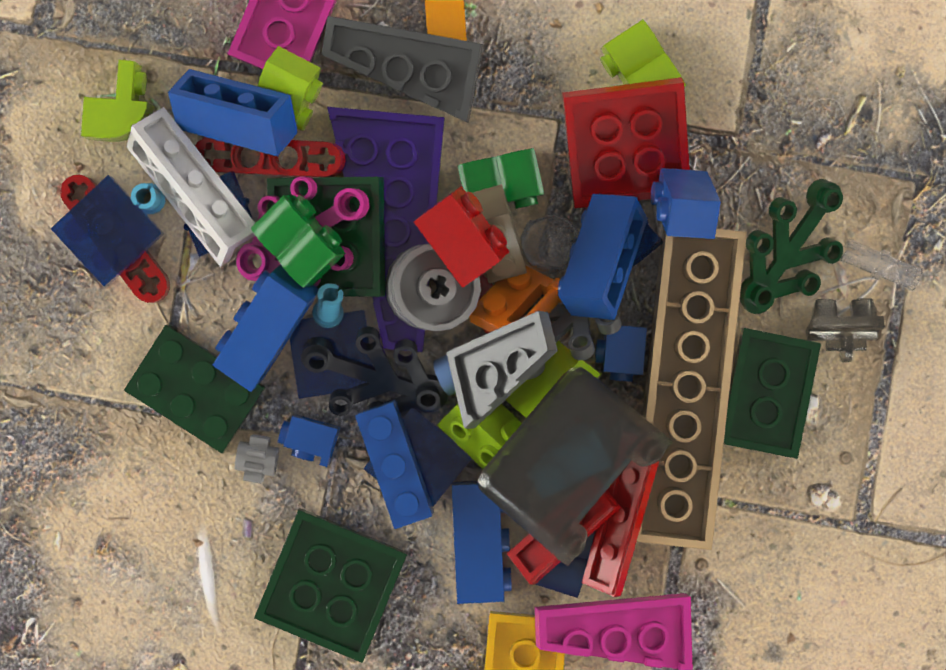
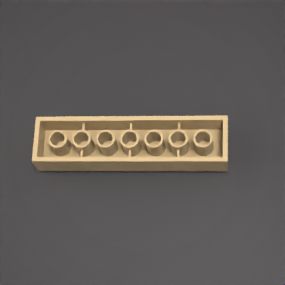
(691, 382)

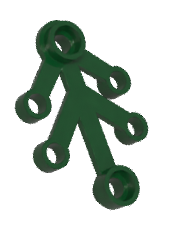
(762, 286)

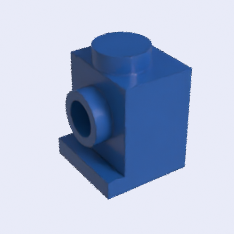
(309, 438)

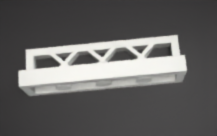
(190, 185)

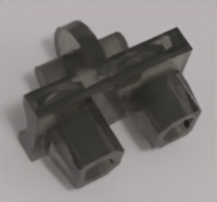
(845, 332)

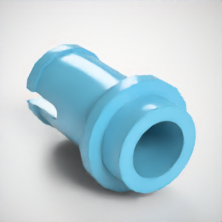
(157, 198)
(328, 309)

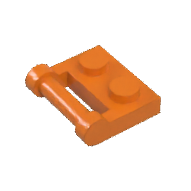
(513, 297)

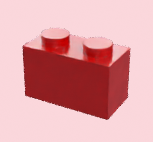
(462, 236)

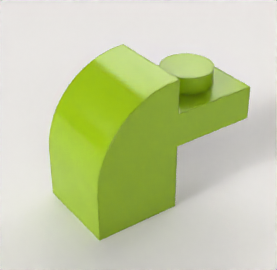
(113, 118)

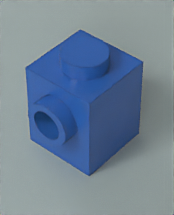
(622, 353)

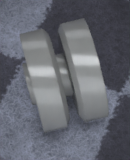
(412, 299)

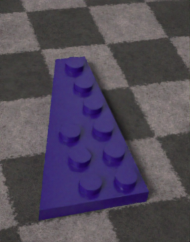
(408, 156)

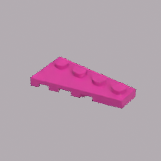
(629, 629)

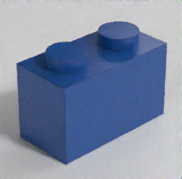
(686, 203)

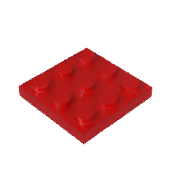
(624, 137)

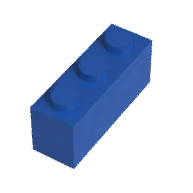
(233, 112)
(602, 256)
(263, 327)
(395, 464)
(479, 546)

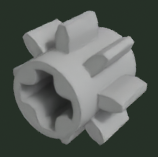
(256, 458)

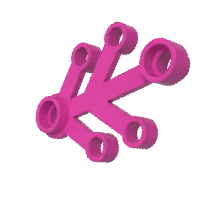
(330, 217)

